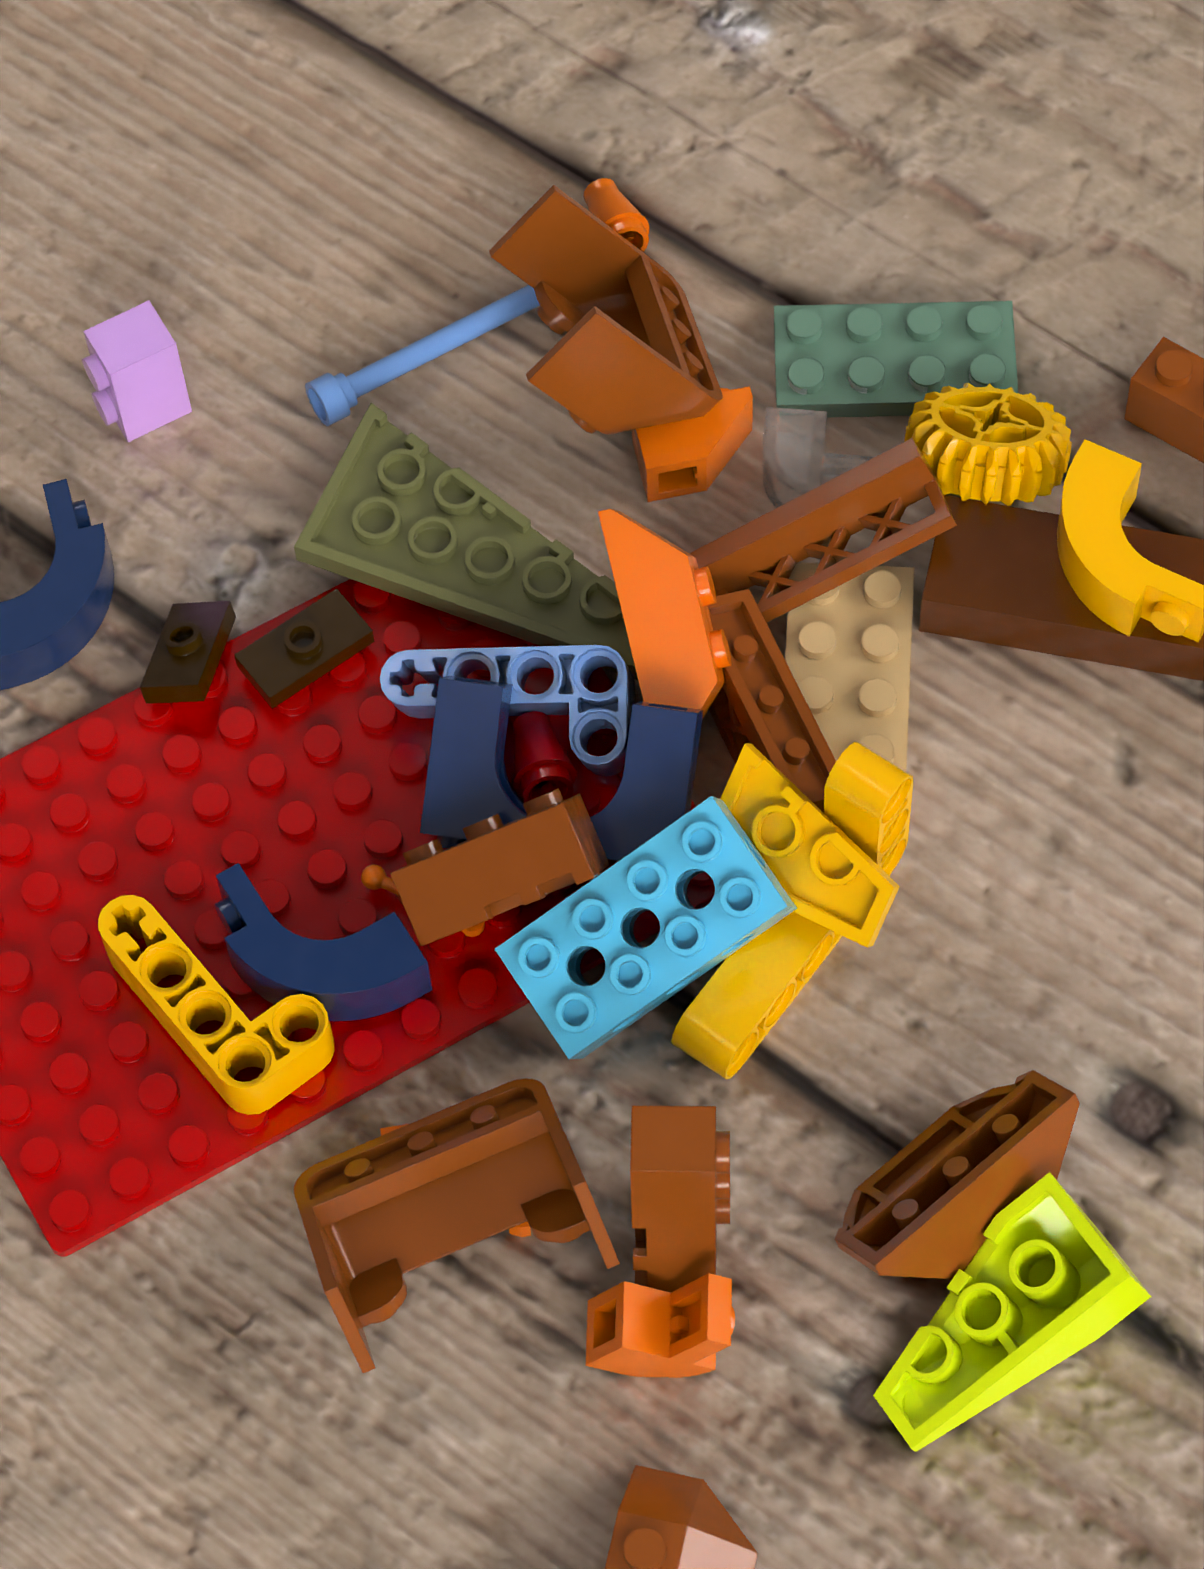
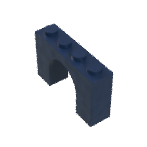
(471, 781)

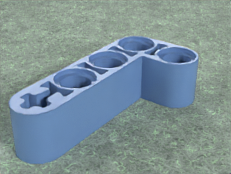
(512, 665)

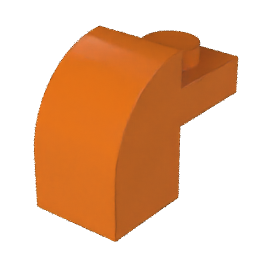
(659, 1331)

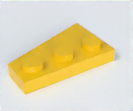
(808, 852)

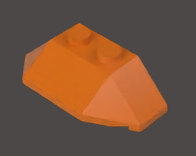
(666, 615)

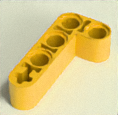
(201, 999)

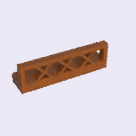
(821, 526)
(763, 700)

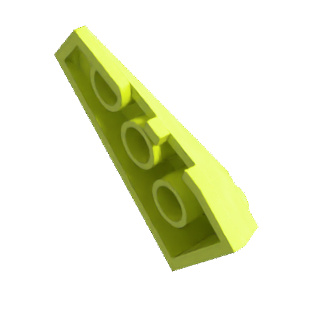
(1018, 1309)

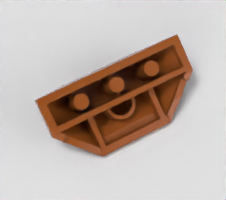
(942, 1190)
(675, 1525)

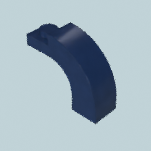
(67, 605)
(348, 975)

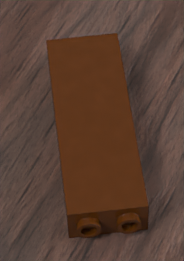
(1005, 586)

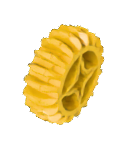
(991, 443)

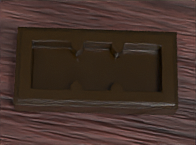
(304, 648)
(188, 652)

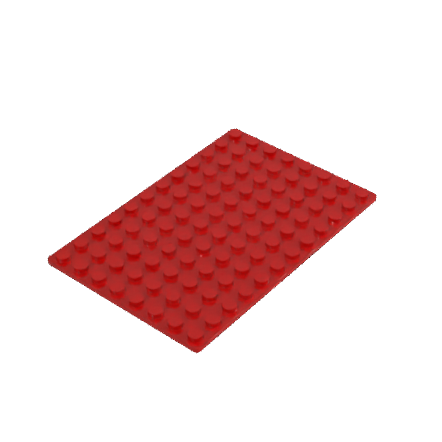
(157, 803)

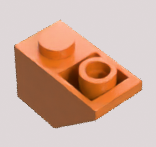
(692, 452)

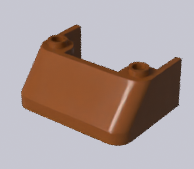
(630, 332)
(438, 1192)

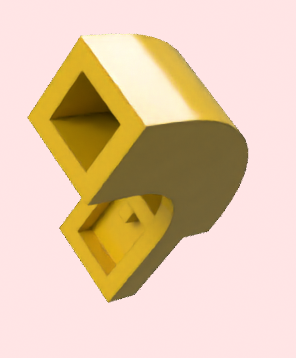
(1103, 564)

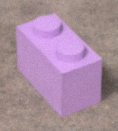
(136, 372)

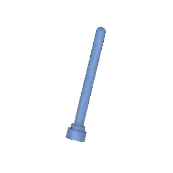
(335, 395)

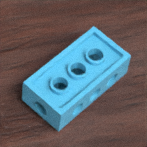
(603, 914)

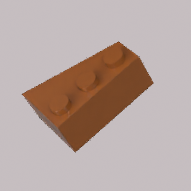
(499, 866)
(677, 1193)

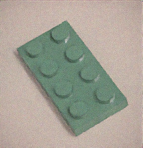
(889, 354)

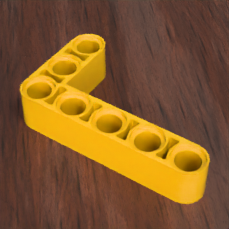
(761, 979)

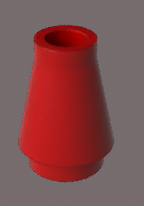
(540, 758)

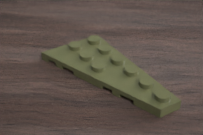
(452, 544)

